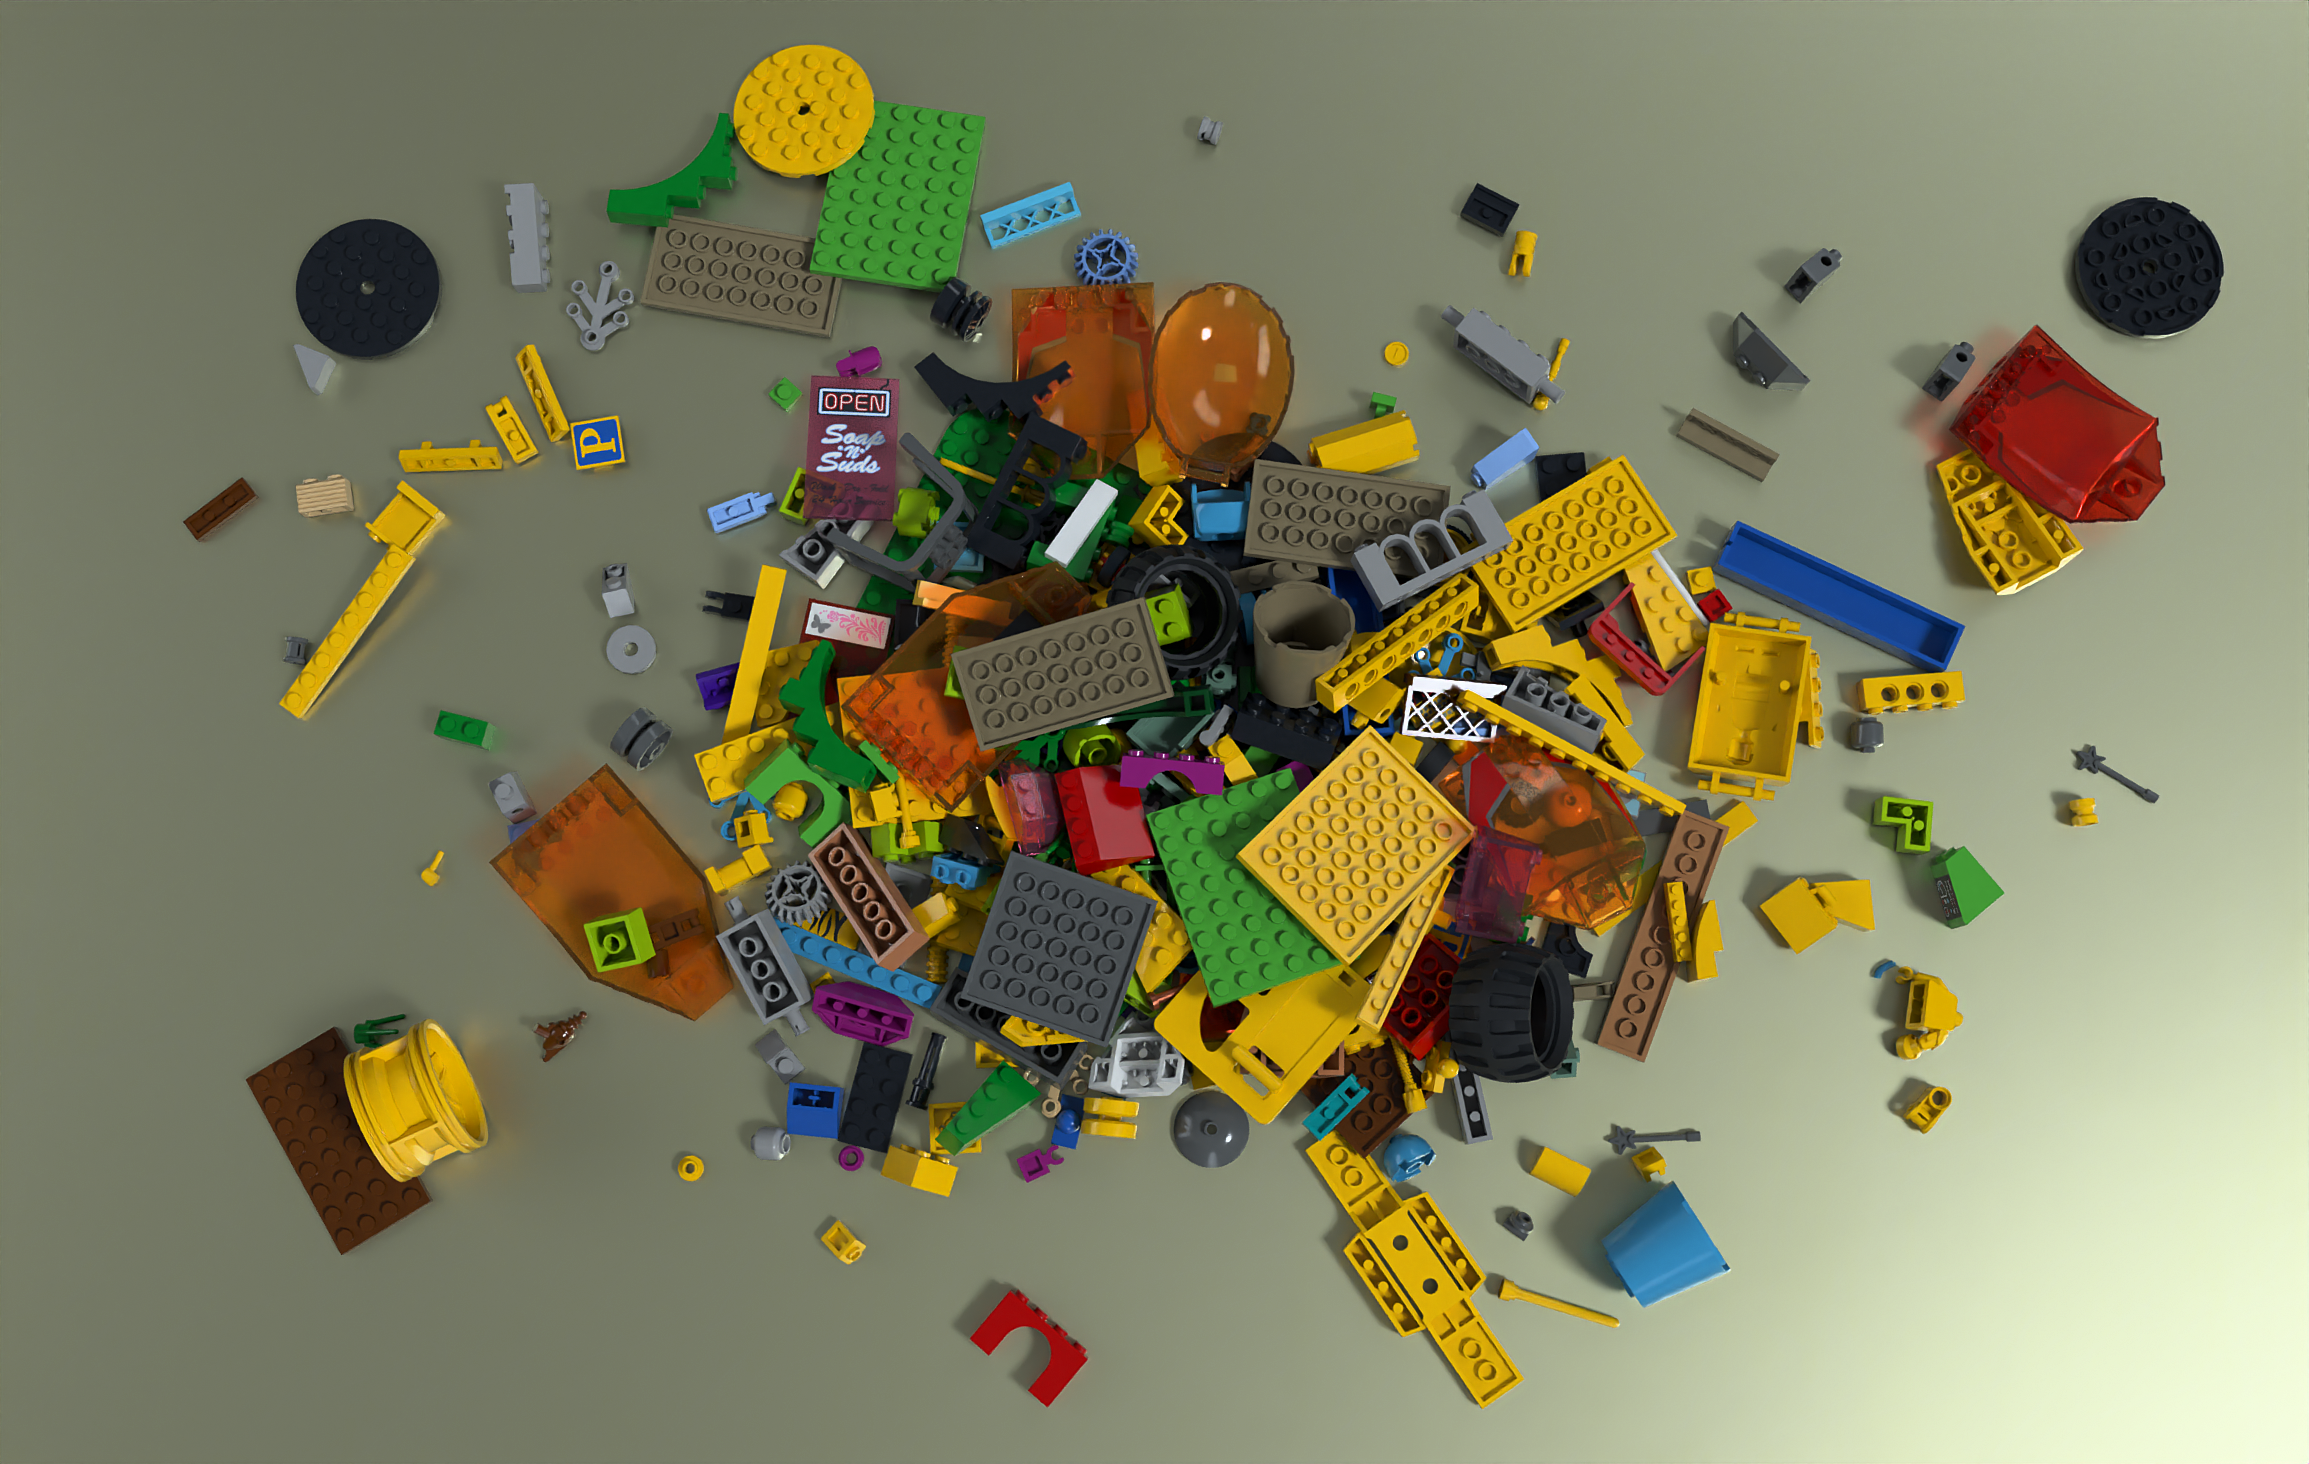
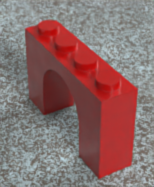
(1065, 1356)

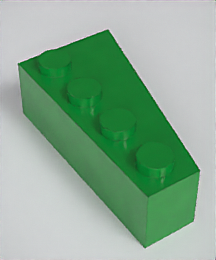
(991, 1105)

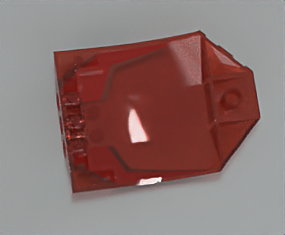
(2062, 435)

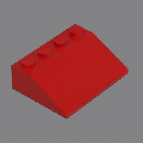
(1103, 819)
(1422, 1003)

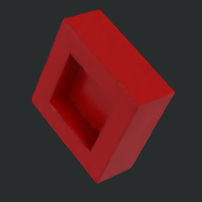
(1714, 605)

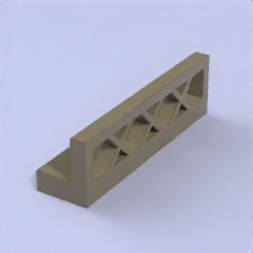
(1727, 445)

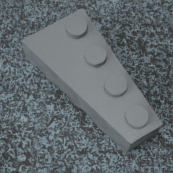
(528, 238)
(814, 553)
(1553, 711)

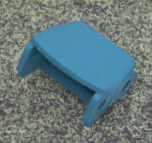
(1220, 513)

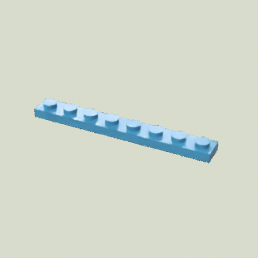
(859, 966)

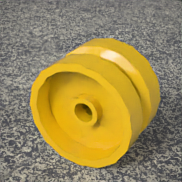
(1110, 1114)

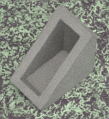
(316, 367)

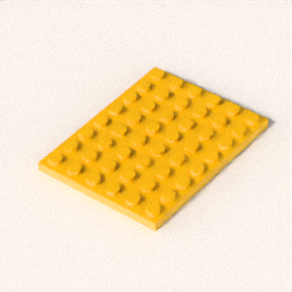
(1357, 845)

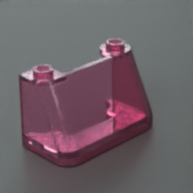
(1495, 885)

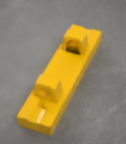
(450, 459)

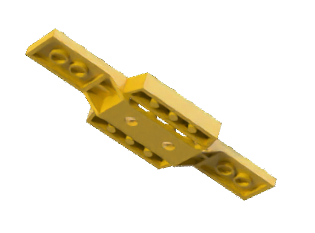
(1447, 1311)

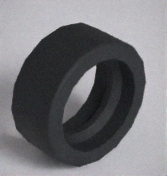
(1435, 761)

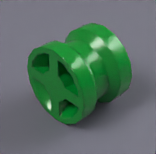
(1119, 534)

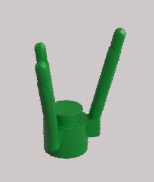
(1063, 850)
(369, 1032)

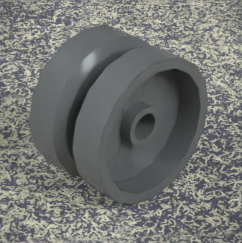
(641, 738)

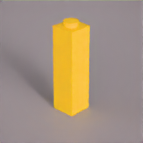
(937, 913)

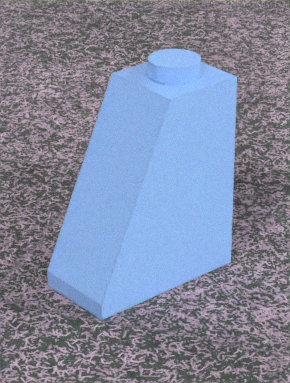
(1505, 460)

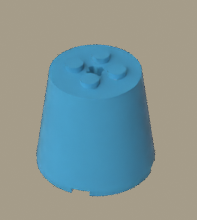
(1662, 1249)

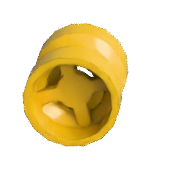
(2083, 812)

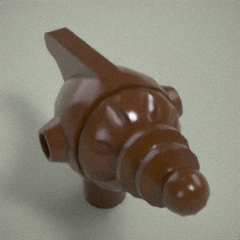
(558, 1034)

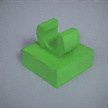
(1382, 404)

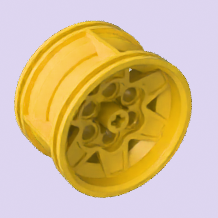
(415, 1100)

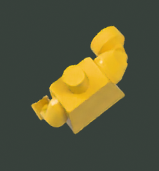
(1929, 1010)

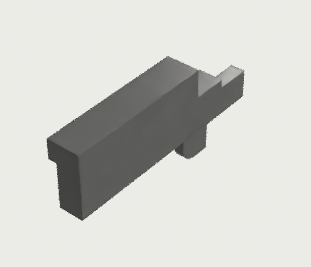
(1483, 670)

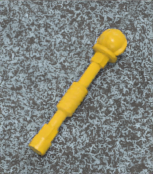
(1541, 401)

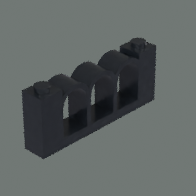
(1052, 438)

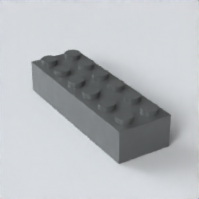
(983, 1025)

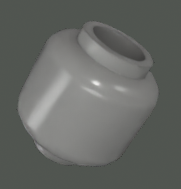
(770, 1143)

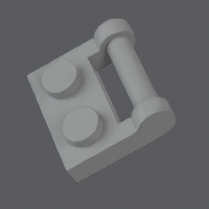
(1223, 724)

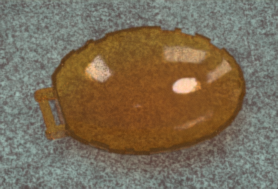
(1219, 379)

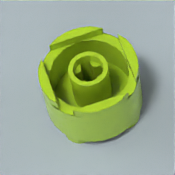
(916, 512)
(1091, 746)

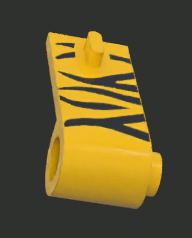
(834, 927)

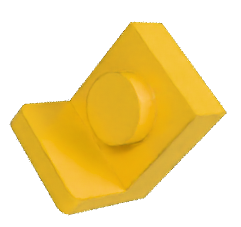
(843, 1243)

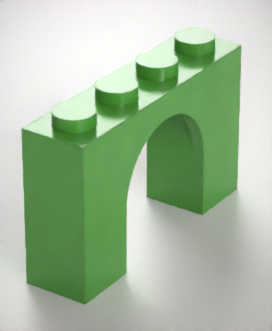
(790, 764)

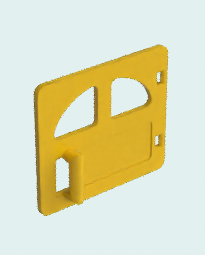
(1291, 1024)

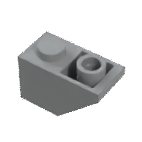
(617, 590)

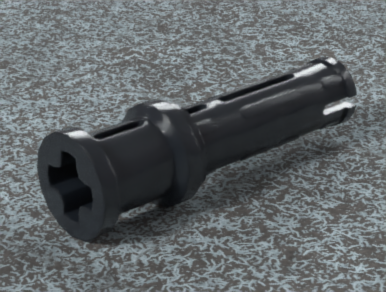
(937, 1041)

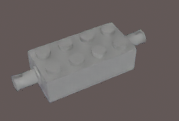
(1502, 355)
(766, 966)

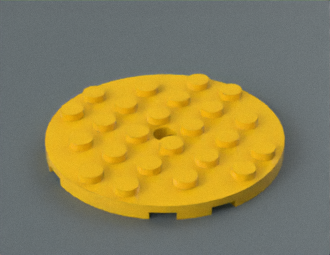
(809, 143)

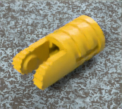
(1523, 250)

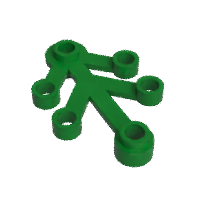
(1031, 751)

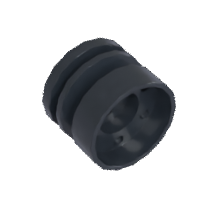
(960, 309)

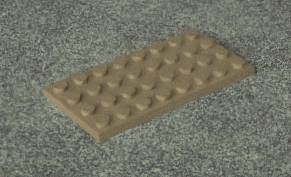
(739, 276)
(1328, 513)
(1063, 674)

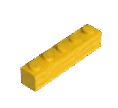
(1677, 921)

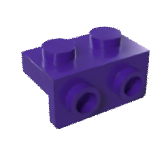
(717, 686)

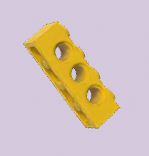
(1948, 683)

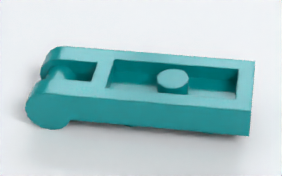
(1334, 1108)

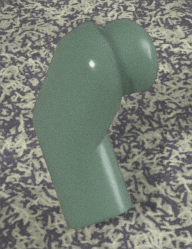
(958, 583)

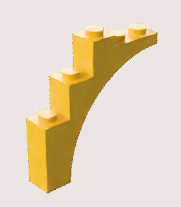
(1565, 660)

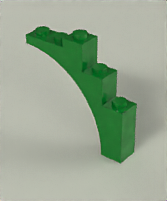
(656, 203)
(807, 698)

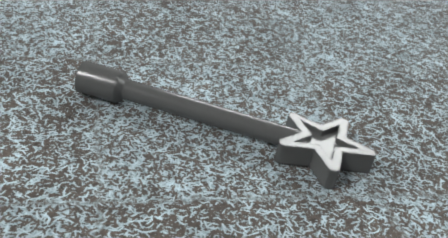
(2094, 761)
(1628, 1139)

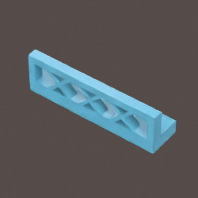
(1027, 207)

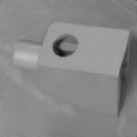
(512, 795)

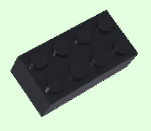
(1286, 731)

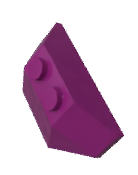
(863, 1013)

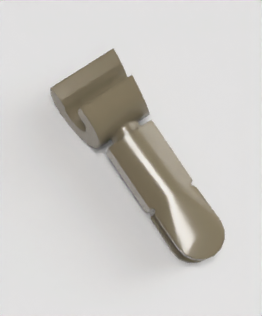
(1588, 991)

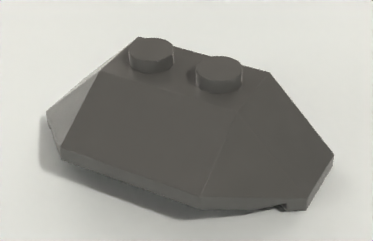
(1763, 358)

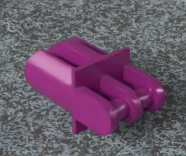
(859, 362)

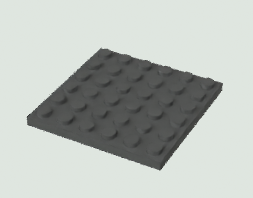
(1059, 949)

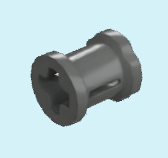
(295, 650)

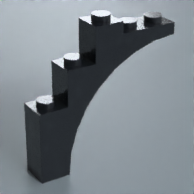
(991, 398)

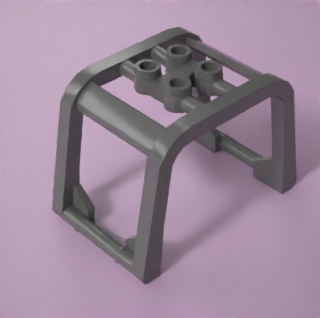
(942, 545)

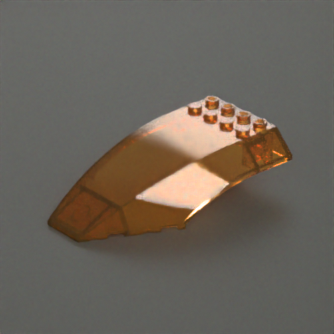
(905, 701)
(609, 856)

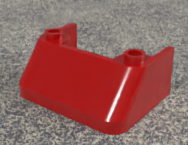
(1606, 635)

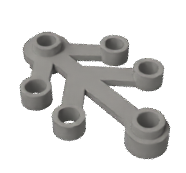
(600, 309)

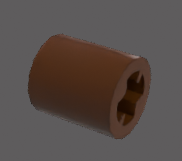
(658, 964)

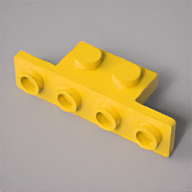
(1811, 707)

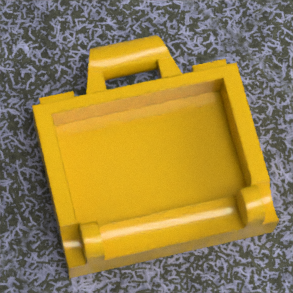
(1800, 913)

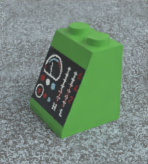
(1963, 886)

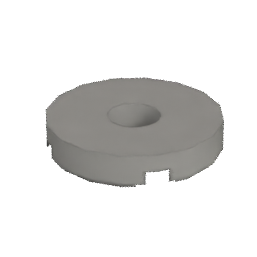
(631, 635)

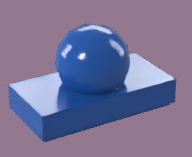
(1068, 1122)

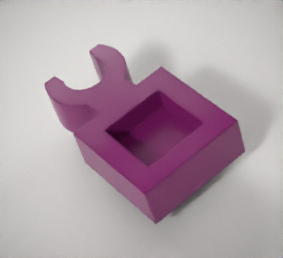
(1035, 1164)

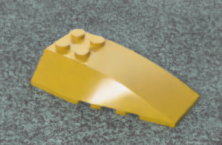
(2003, 529)

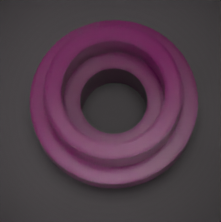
(843, 1158)

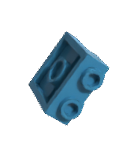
(966, 872)

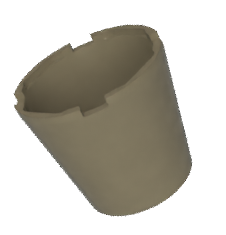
(1297, 638)

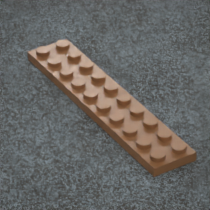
(1650, 962)

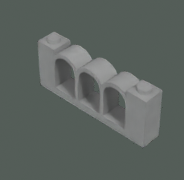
(1483, 522)

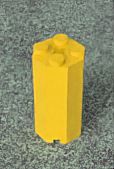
(1366, 446)

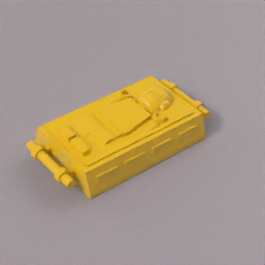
(1749, 705)

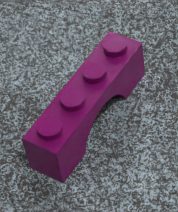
(1140, 768)

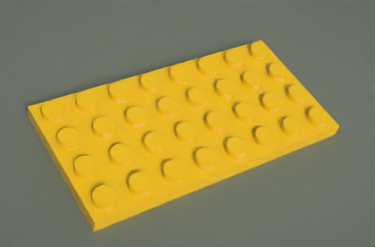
(1572, 543)

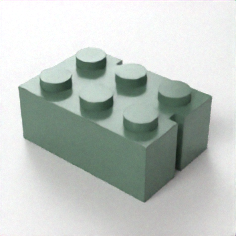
(1168, 733)

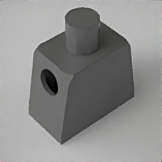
(1817, 269)
(1953, 365)

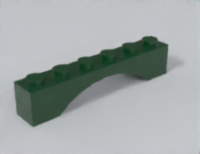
(1185, 703)

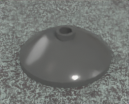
(1192, 1133)

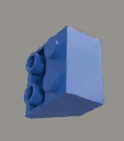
(814, 1110)

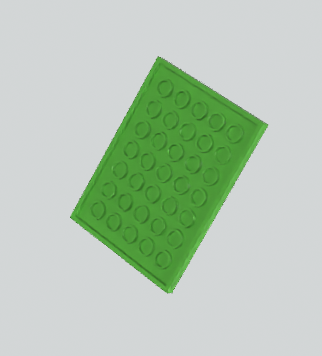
(901, 200)
(1233, 922)

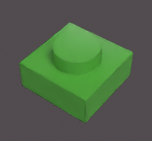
(785, 394)

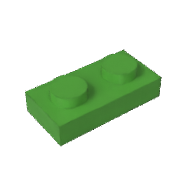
(885, 771)

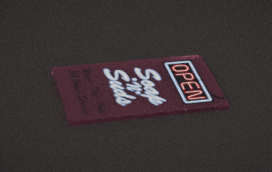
(851, 448)

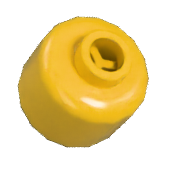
(790, 801)

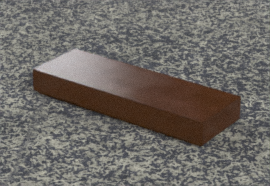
(220, 509)

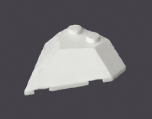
(1137, 1062)

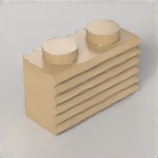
(324, 496)

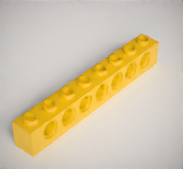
(1397, 642)

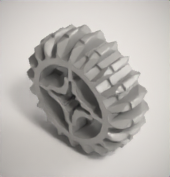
(794, 906)

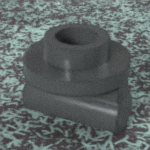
(1519, 1224)

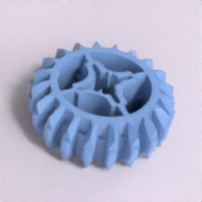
(1089, 250)

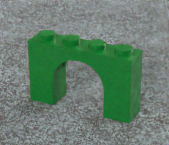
(1068, 498)

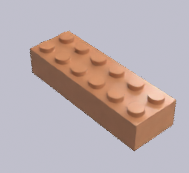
(868, 897)

